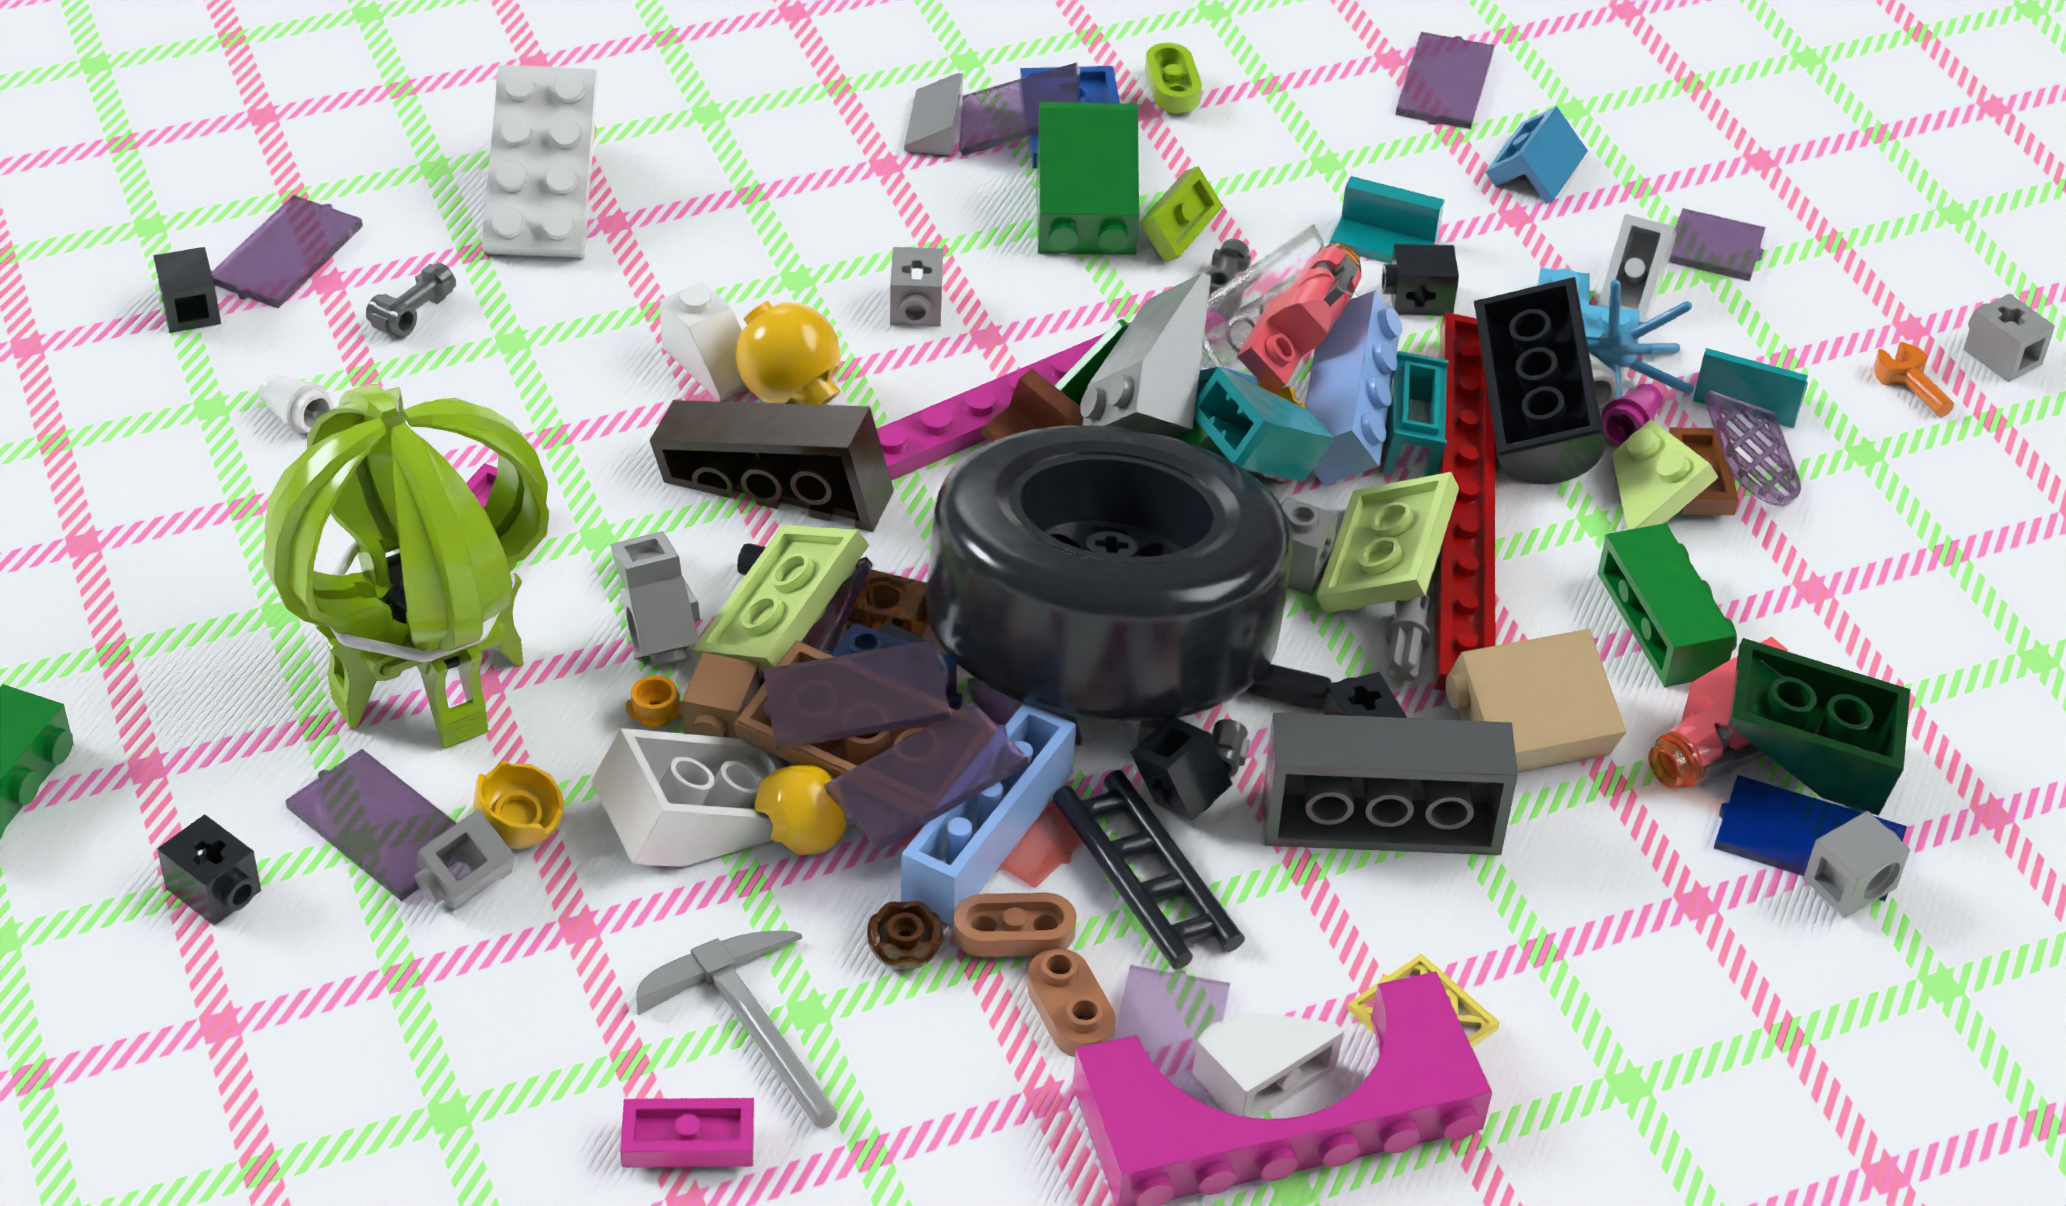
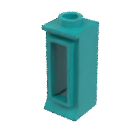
(1421, 380)

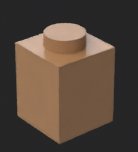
(718, 695)

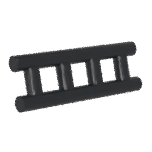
(1143, 896)

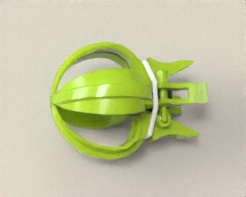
(452, 560)

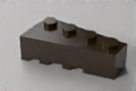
(777, 454)

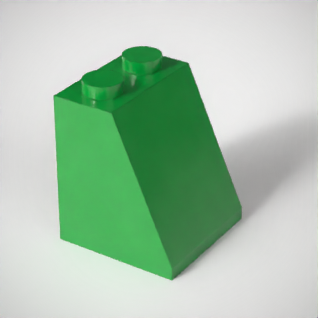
(1087, 178)

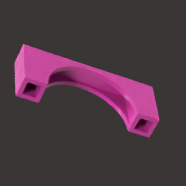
(1171, 1146)

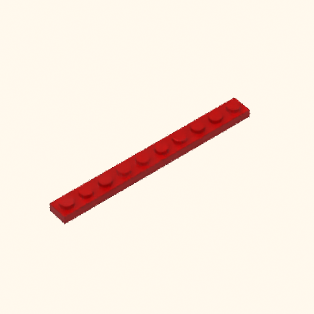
(1468, 548)

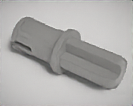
(1408, 638)

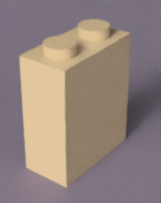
(1549, 692)

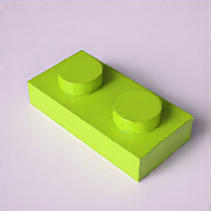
(1181, 214)

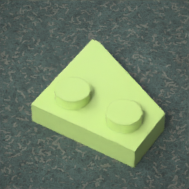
(1657, 475)

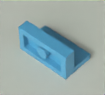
(1541, 149)

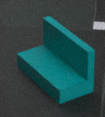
(1385, 215)
(1752, 383)

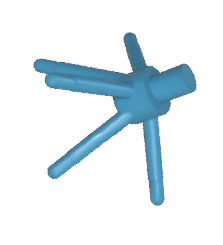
(1621, 348)

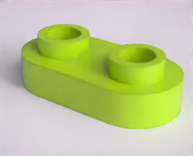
(1173, 77)

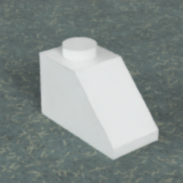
(1639, 263)
(703, 338)
(1263, 1059)

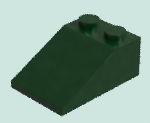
(1822, 723)

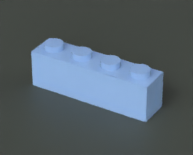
(1353, 386)
(970, 842)

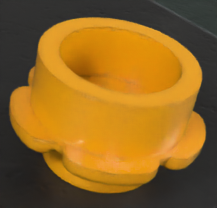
(654, 702)

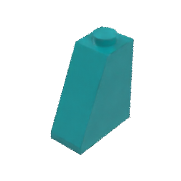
(1260, 427)

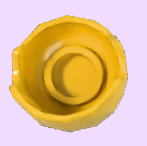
(519, 803)
(801, 809)

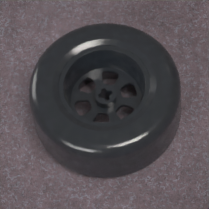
(1108, 572)

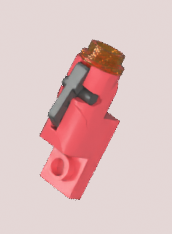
(1301, 315)
(1703, 741)

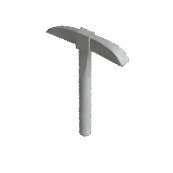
(717, 965)

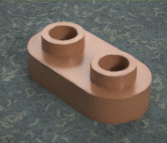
(1014, 924)
(1062, 993)

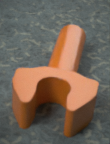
(1909, 370)

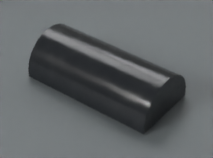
(1540, 383)

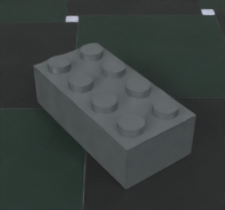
(1388, 783)

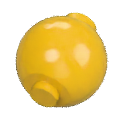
(788, 354)

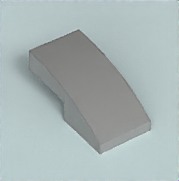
(649, 561)

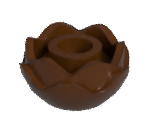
(905, 935)

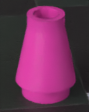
(1630, 413)

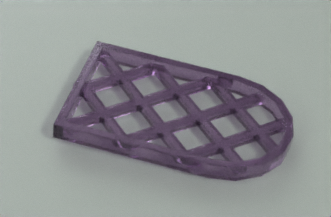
(1719, 403)

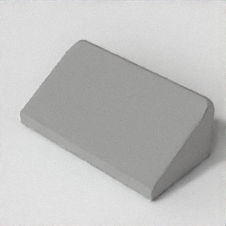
(935, 117)

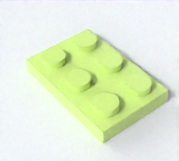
(1388, 543)
(783, 594)

